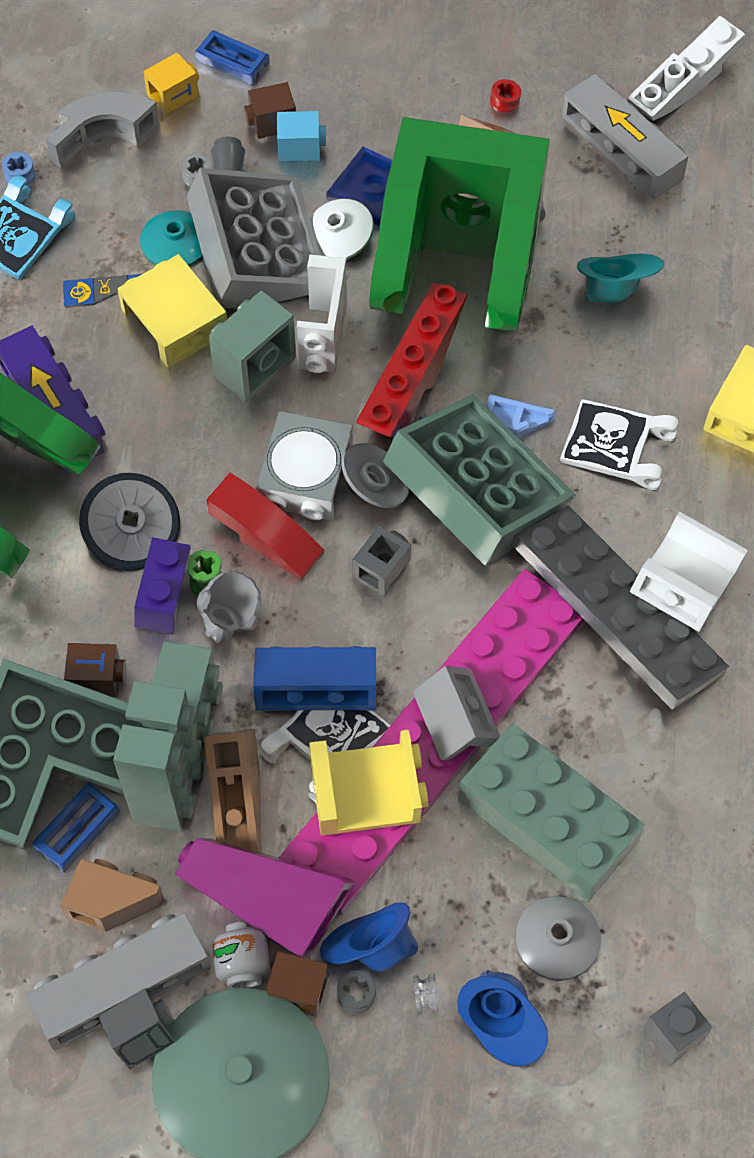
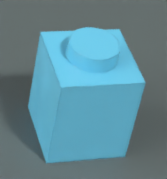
(299, 136)

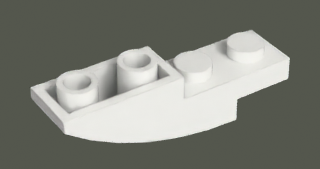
(689, 72)

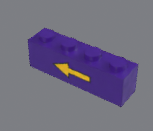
(31, 365)

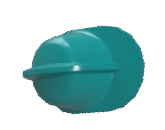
(617, 276)

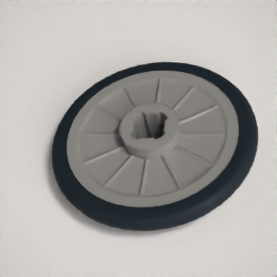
(131, 496)

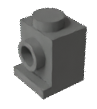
(369, 561)

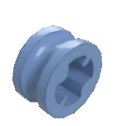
(17, 161)

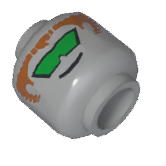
(241, 956)

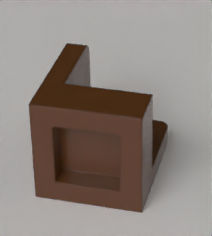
(298, 981)

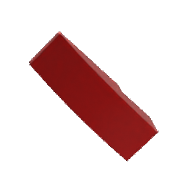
(264, 526)

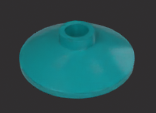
(161, 243)

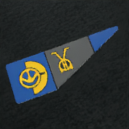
(92, 289)

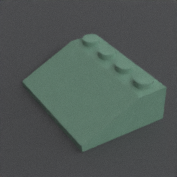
(476, 476)

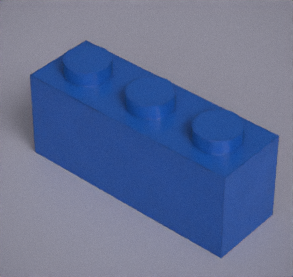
(315, 678)

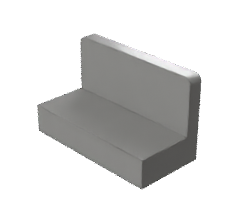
(455, 711)

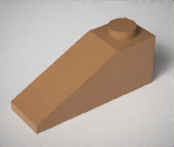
(235, 787)

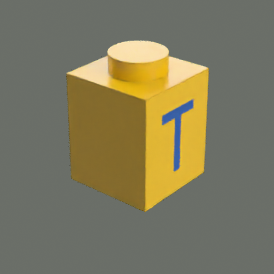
(171, 83)

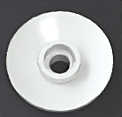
(348, 236)

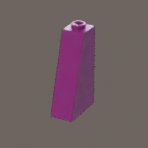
(270, 893)

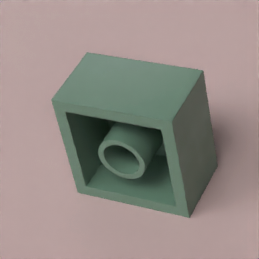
(252, 345)

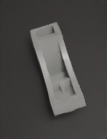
(99, 117)

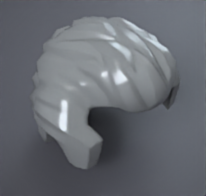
(229, 605)

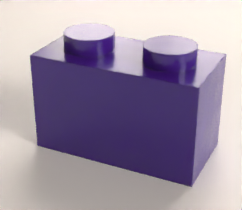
(162, 586)

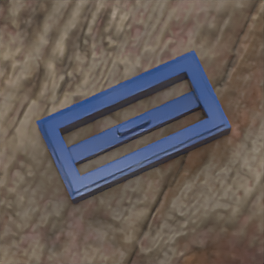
(228, 60)
(86, 838)

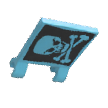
(24, 231)

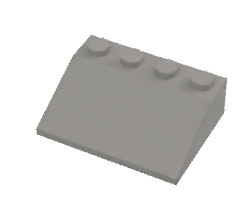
(252, 234)

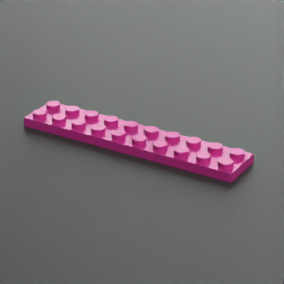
(506, 657)

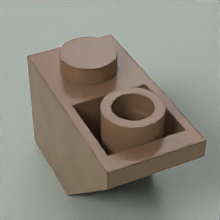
(107, 897)

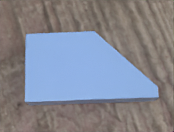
(520, 416)

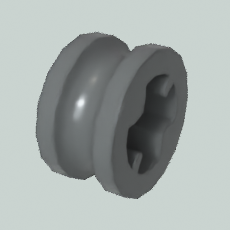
(363, 980)

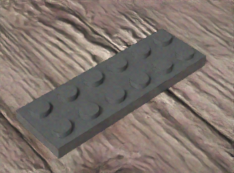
(598, 588)

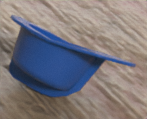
(374, 939)
(503, 1018)

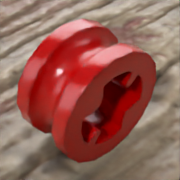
(505, 104)

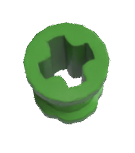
(209, 568)

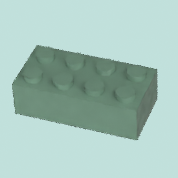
(550, 811)

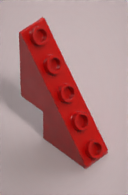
(414, 362)

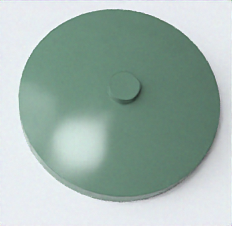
(241, 1077)

